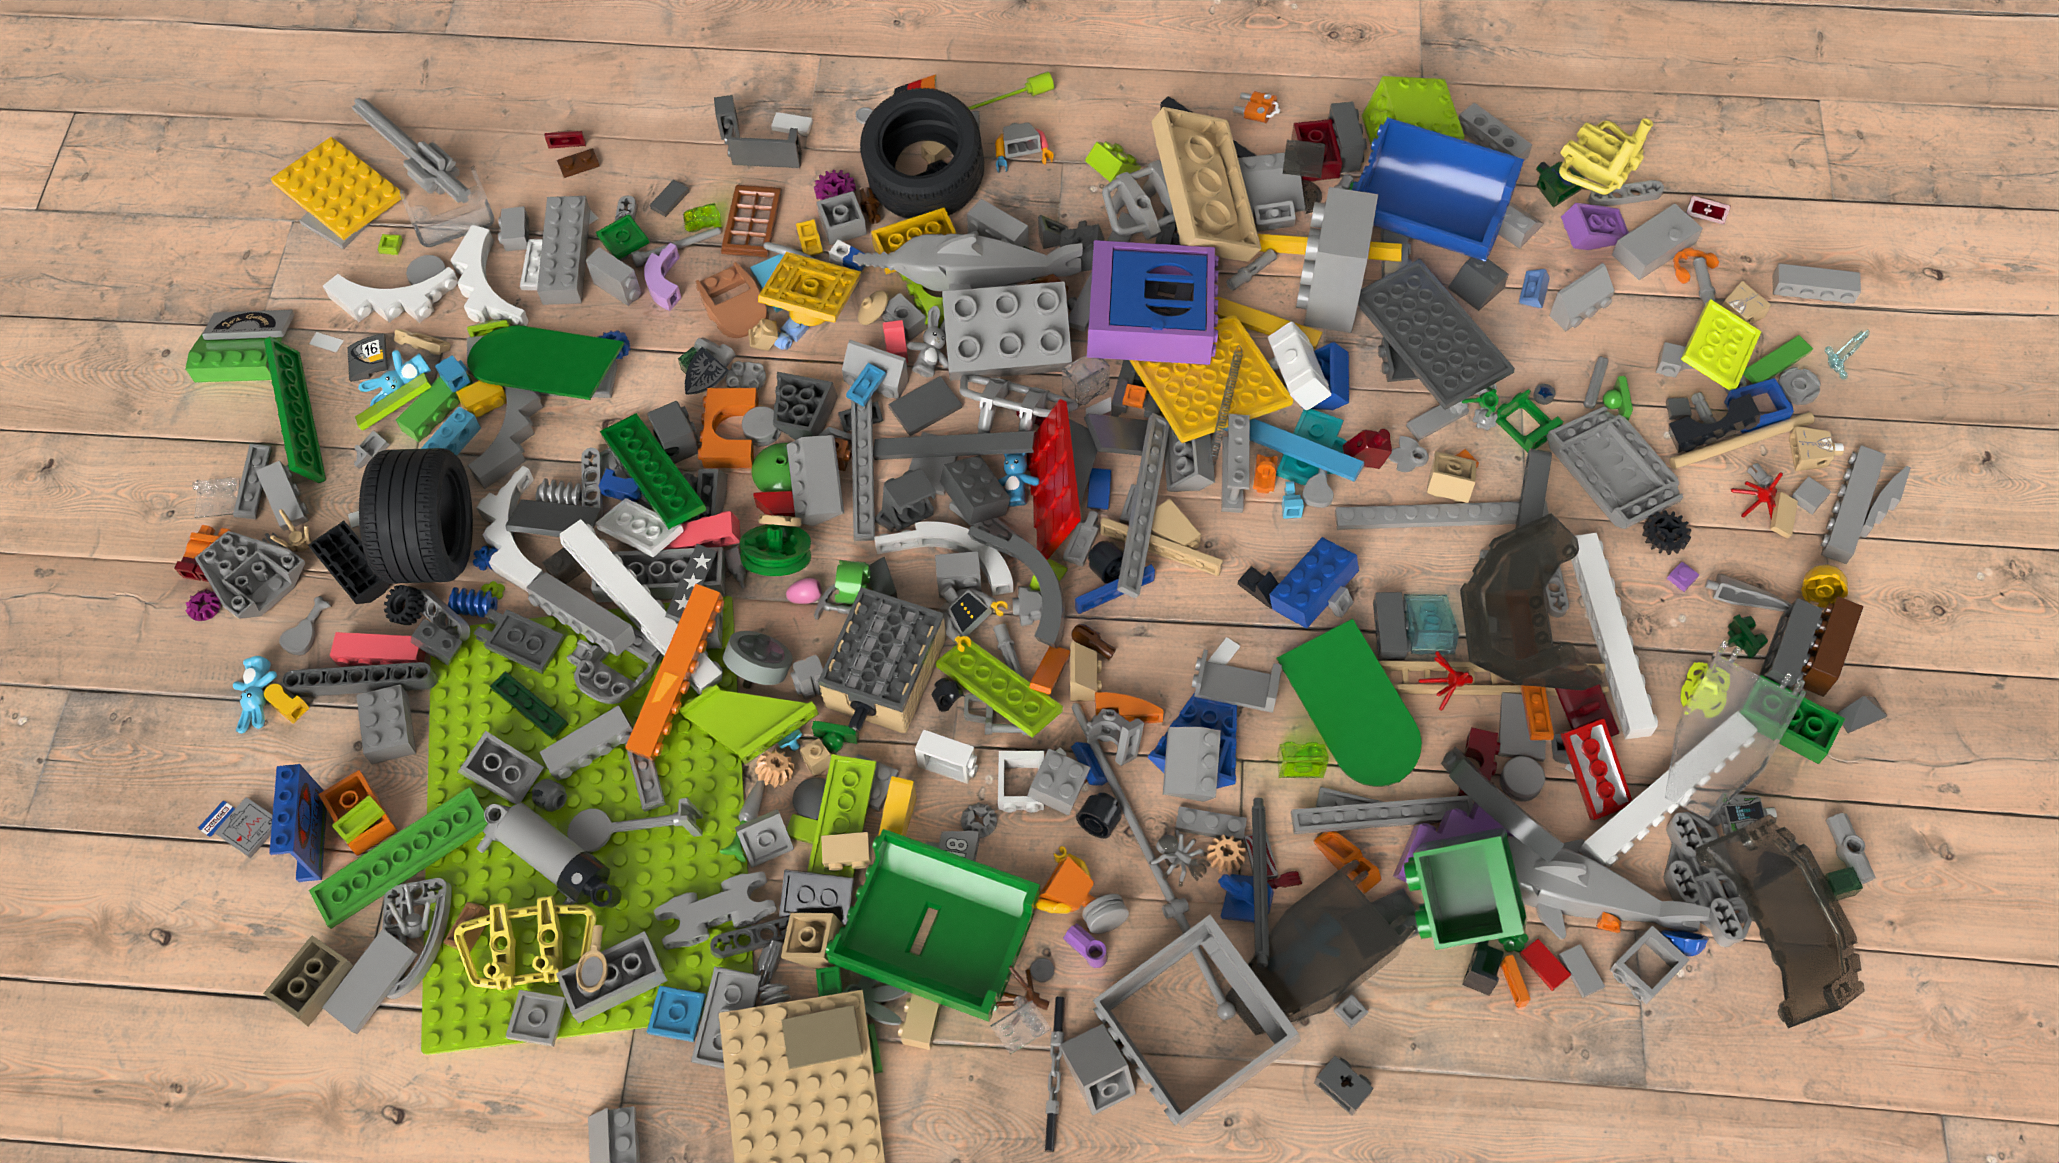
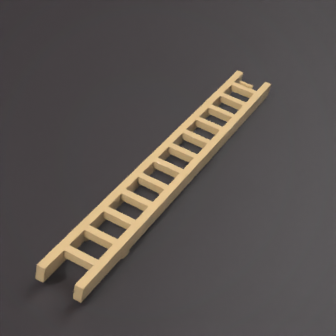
(1471, 689)

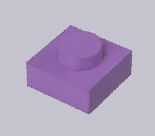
(1683, 576)

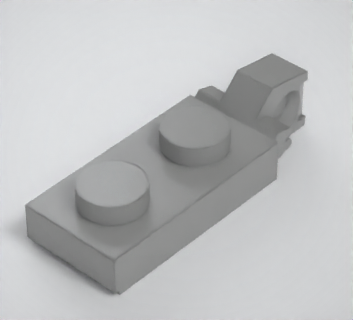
(1082, 540)

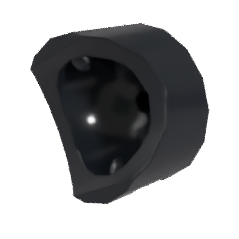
(946, 693)

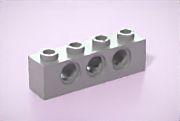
(1492, 133)

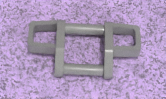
(988, 720)

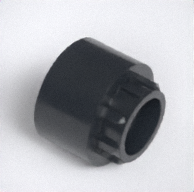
(1106, 560)
(1099, 815)

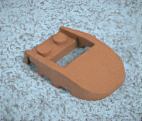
(738, 313)

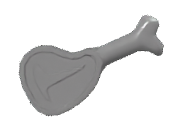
(1317, 491)
(301, 638)

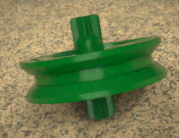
(773, 561)

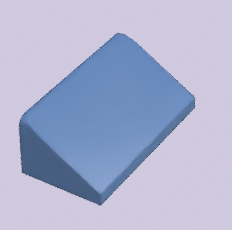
(1534, 288)

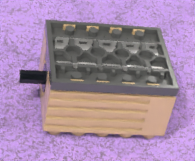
(882, 661)

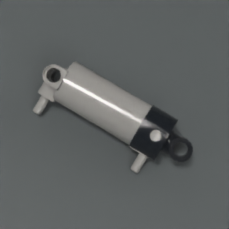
(550, 853)

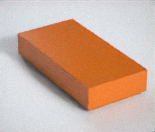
(1515, 981)

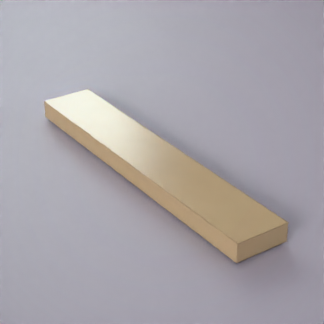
(1166, 548)

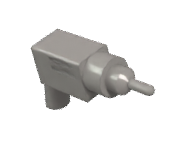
(734, 564)

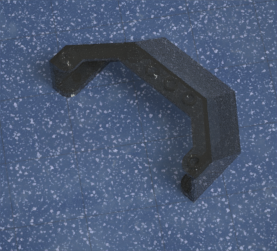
(1509, 612)
(1794, 916)

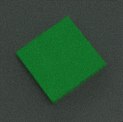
(622, 237)

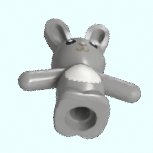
(934, 339)

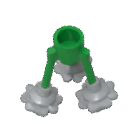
(1487, 400)

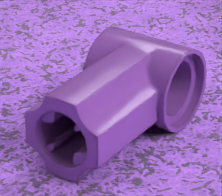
(1085, 945)

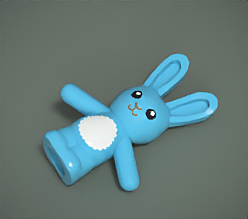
(394, 379)
(252, 698)

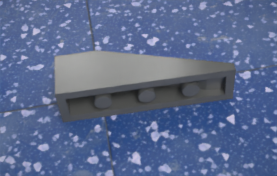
(712, 491)

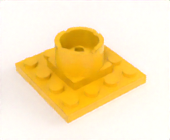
(809, 289)

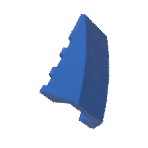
(1211, 715)

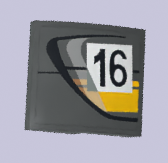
(367, 357)

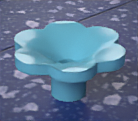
(791, 740)

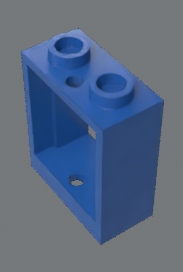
(1777, 395)

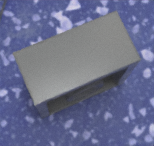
(1810, 495)

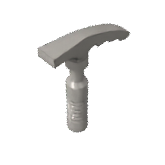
(822, 605)

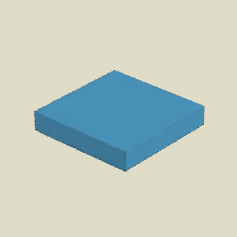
(676, 1013)

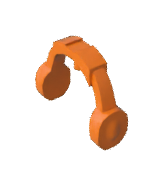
(1681, 273)

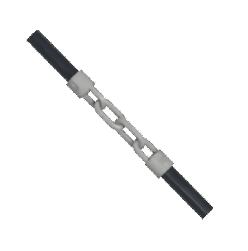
(1052, 1104)

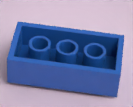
(1313, 582)

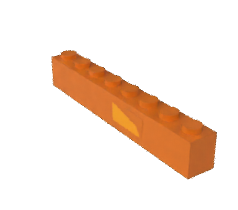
(674, 672)

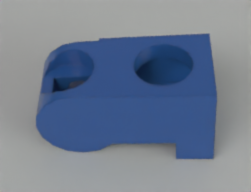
(618, 487)

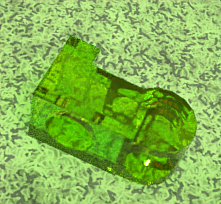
(702, 218)

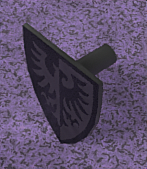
(703, 372)

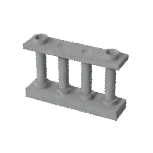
(1235, 463)

